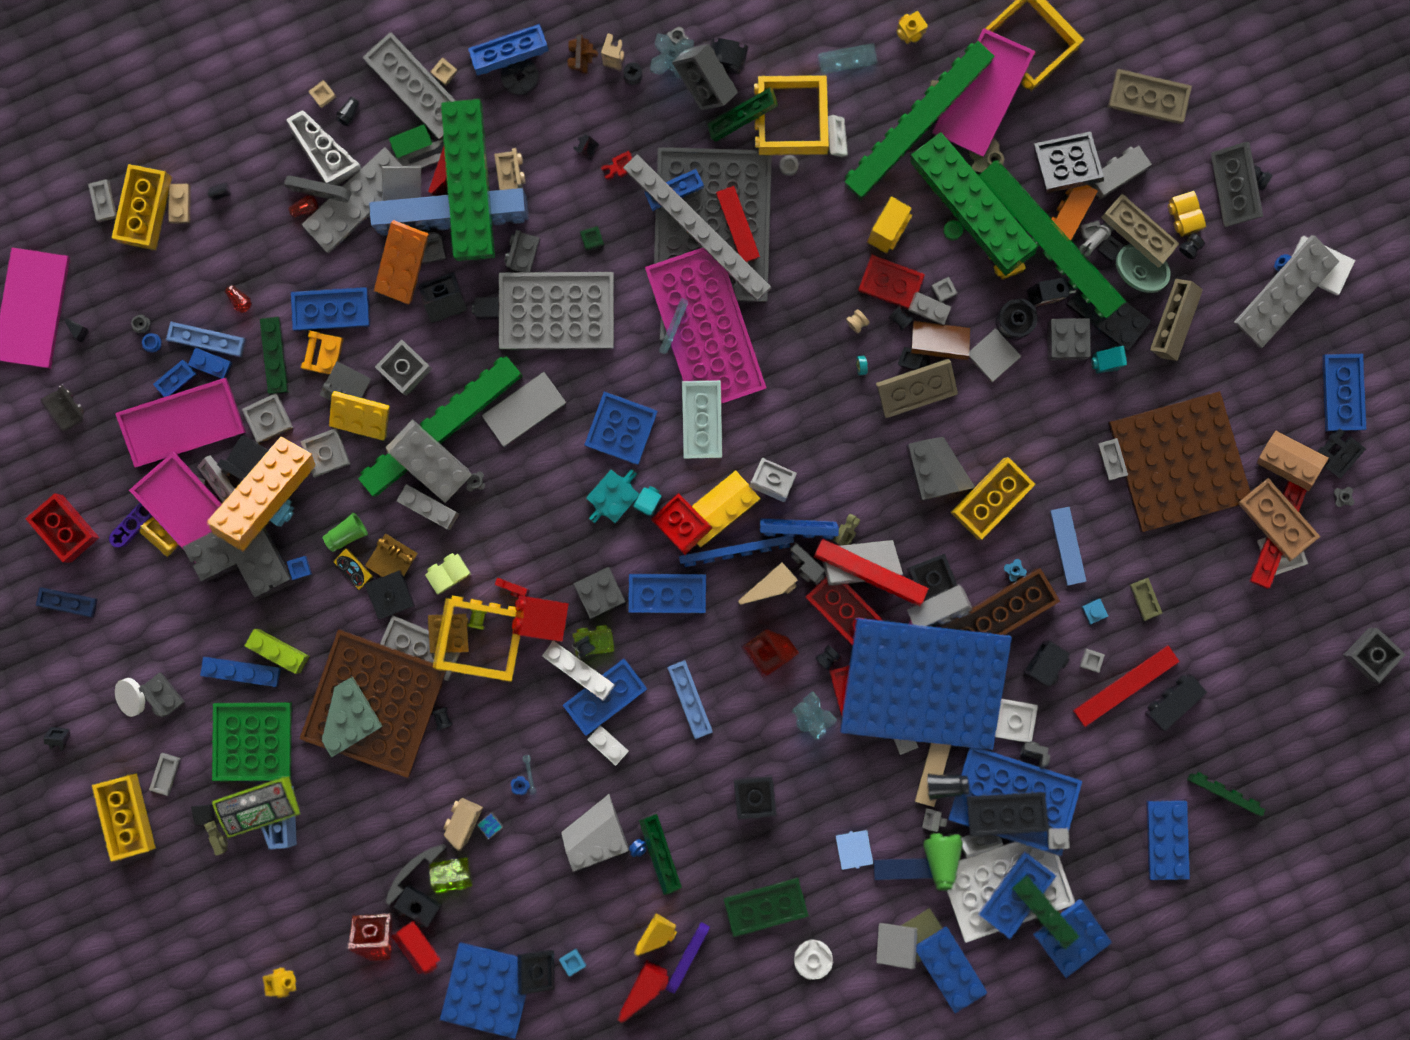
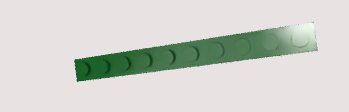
(919, 120)
(1052, 240)
(447, 420)

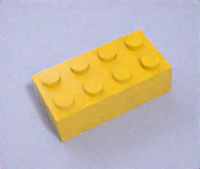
(141, 207)
(993, 498)
(123, 817)

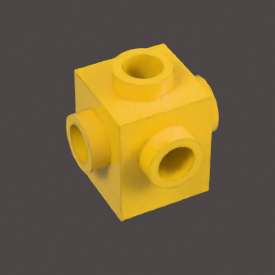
(911, 27)
(279, 983)

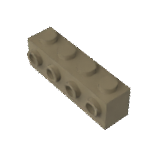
(1176, 319)

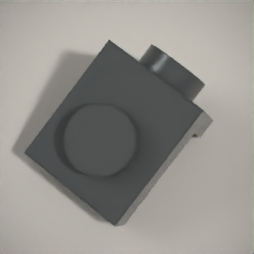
(1035, 751)

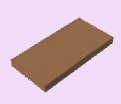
(1279, 519)

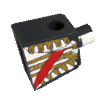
(1049, 292)

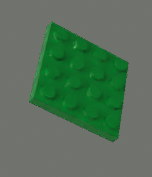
(251, 741)

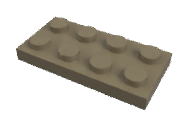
(1149, 96)
(1140, 230)
(917, 388)

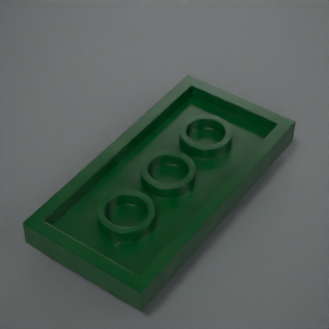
(765, 907)

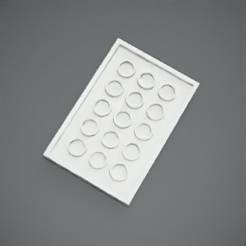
(982, 874)

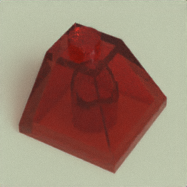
(769, 651)
(371, 936)

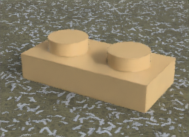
(179, 203)

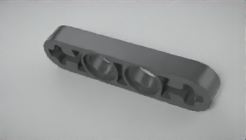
(317, 188)

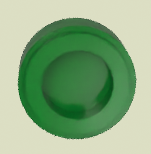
(953, 230)

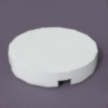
(129, 697)
(813, 959)

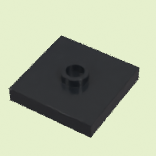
(389, 594)
(535, 972)

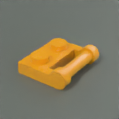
(328, 354)

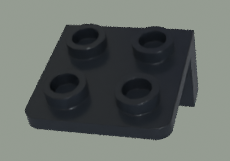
(242, 458)

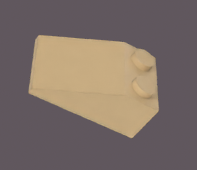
(775, 583)
(462, 822)

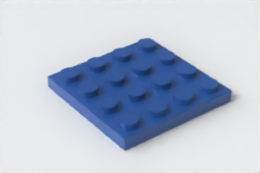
(484, 991)

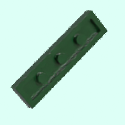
(742, 114)
(274, 355)
(1233, 796)
(660, 854)
(1045, 912)

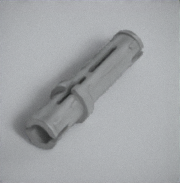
(1101, 233)

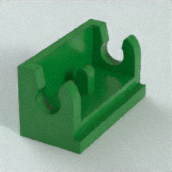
(410, 141)

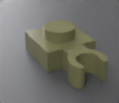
(846, 531)
(218, 842)

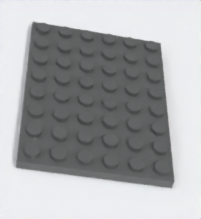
(718, 170)

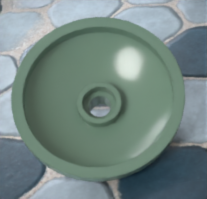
(1140, 271)

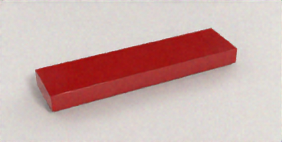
(737, 224)

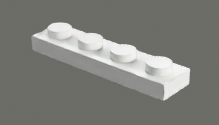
(578, 670)

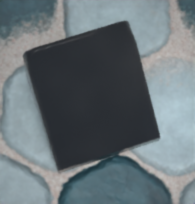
(219, 191)
(77, 330)
(203, 814)

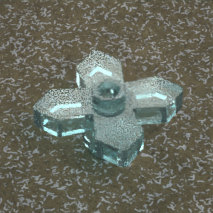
(667, 49)
(812, 717)

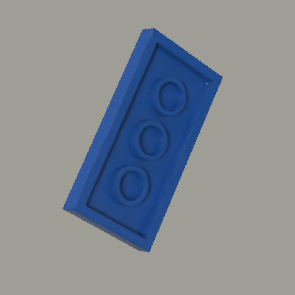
(508, 50)
(330, 309)
(1344, 392)
(792, 527)
(667, 593)
(591, 711)
(1168, 840)
(1004, 907)
(950, 969)

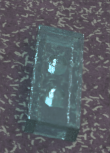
(847, 58)
(673, 326)

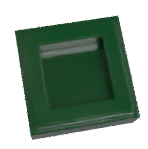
(592, 238)

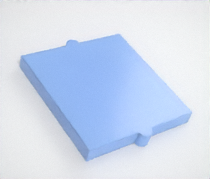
(854, 849)

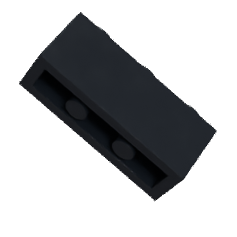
(1175, 702)

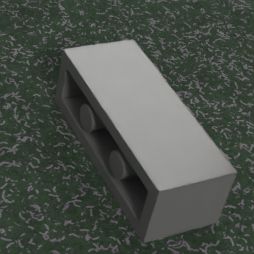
(1121, 170)
(428, 507)
(941, 608)

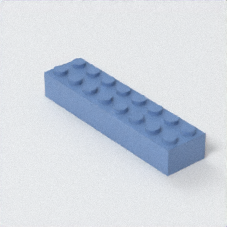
(435, 213)

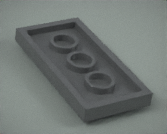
(1237, 184)

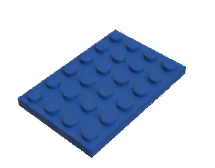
(998, 774)

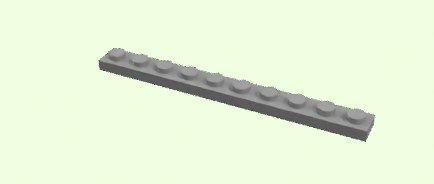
(697, 227)

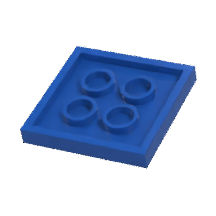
(621, 428)
(1090, 943)

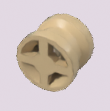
(857, 321)

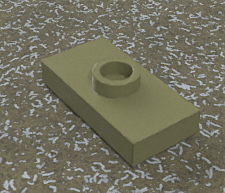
(1145, 599)

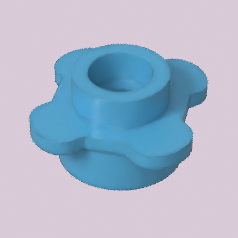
(1009, 568)

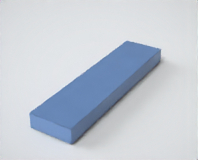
(206, 339)
(1068, 546)
(690, 699)

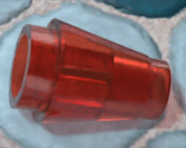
(304, 206)
(239, 300)

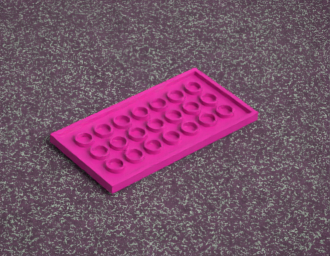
(712, 332)

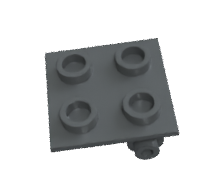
(345, 381)

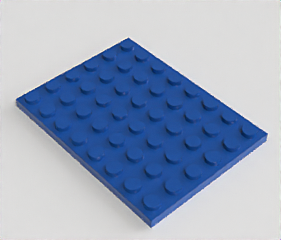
(925, 684)

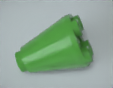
(943, 859)

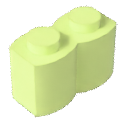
(448, 573)

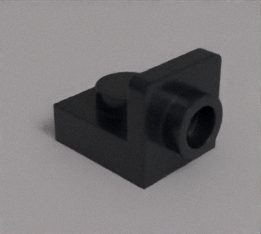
(913, 361)

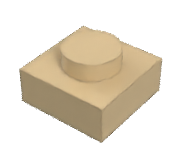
(444, 71)
(322, 94)

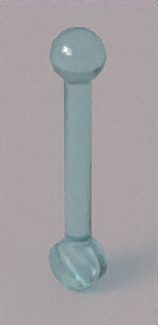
(526, 759)

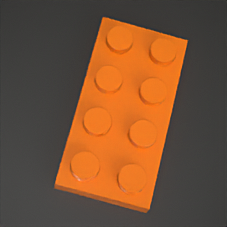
(401, 262)

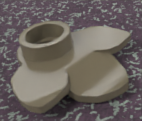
(982, 163)

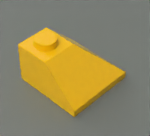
(656, 935)

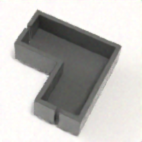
(258, 563)

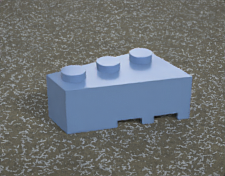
(281, 833)

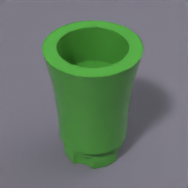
(345, 533)

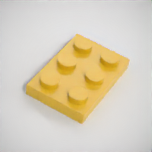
(359, 415)

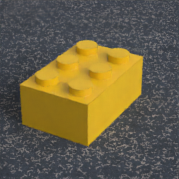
(890, 225)

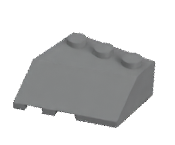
(594, 836)

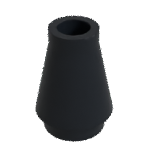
(347, 112)

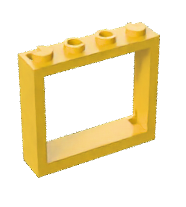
(1060, 25)
(794, 147)
(467, 669)

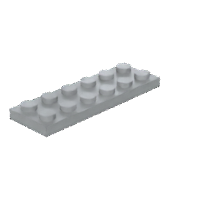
(409, 81)
(337, 218)
(1286, 291)

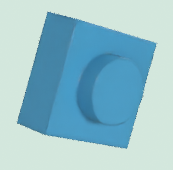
(1094, 611)
(572, 962)

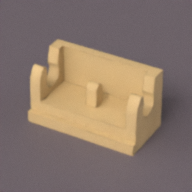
(611, 55)

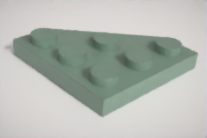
(348, 718)

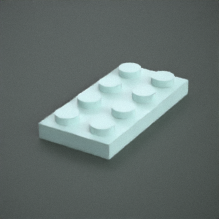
(702, 419)

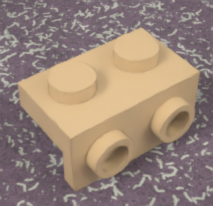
(509, 170)

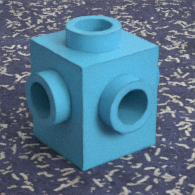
(284, 514)

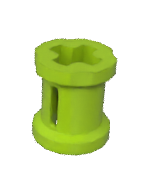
(477, 619)

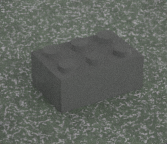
(705, 77)

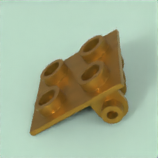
(390, 557)
(457, 636)

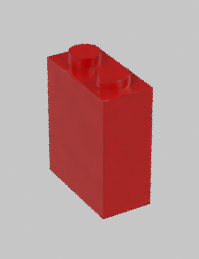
(540, 618)
(416, 949)

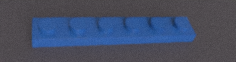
(744, 549)

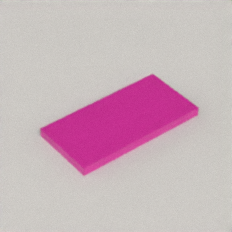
(982, 106)
(32, 307)
(180, 422)
(177, 500)

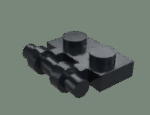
(1344, 456)

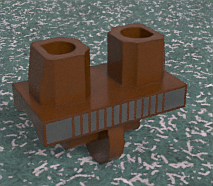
(584, 54)

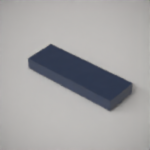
(66, 602)
(901, 869)

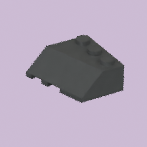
(936, 469)

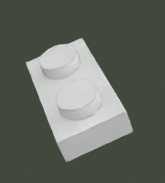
(837, 136)
(608, 745)

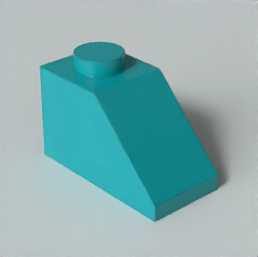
(1109, 360)
(648, 501)

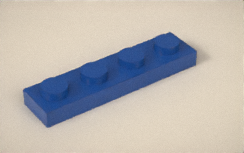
(240, 671)

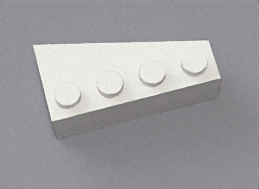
(325, 154)

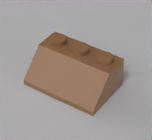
(1292, 460)

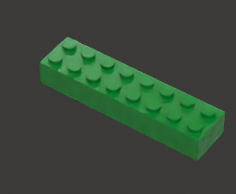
(467, 180)
(973, 204)

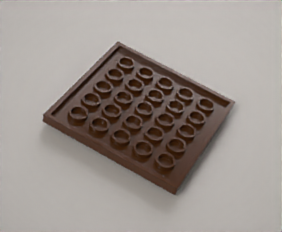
(1181, 461)
(396, 687)

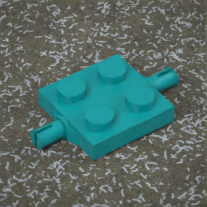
(613, 496)

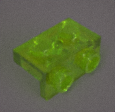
(601, 638)
(450, 875)

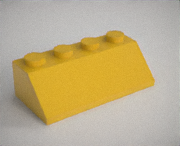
(725, 504)

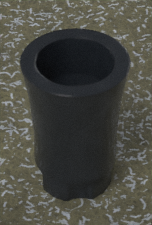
(947, 786)

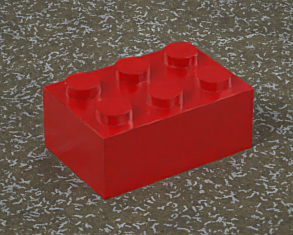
(62, 528)

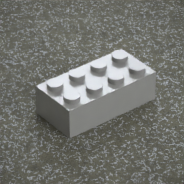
(428, 461)

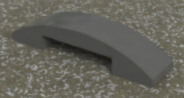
(396, 887)

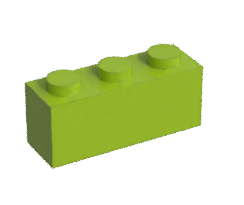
(277, 651)

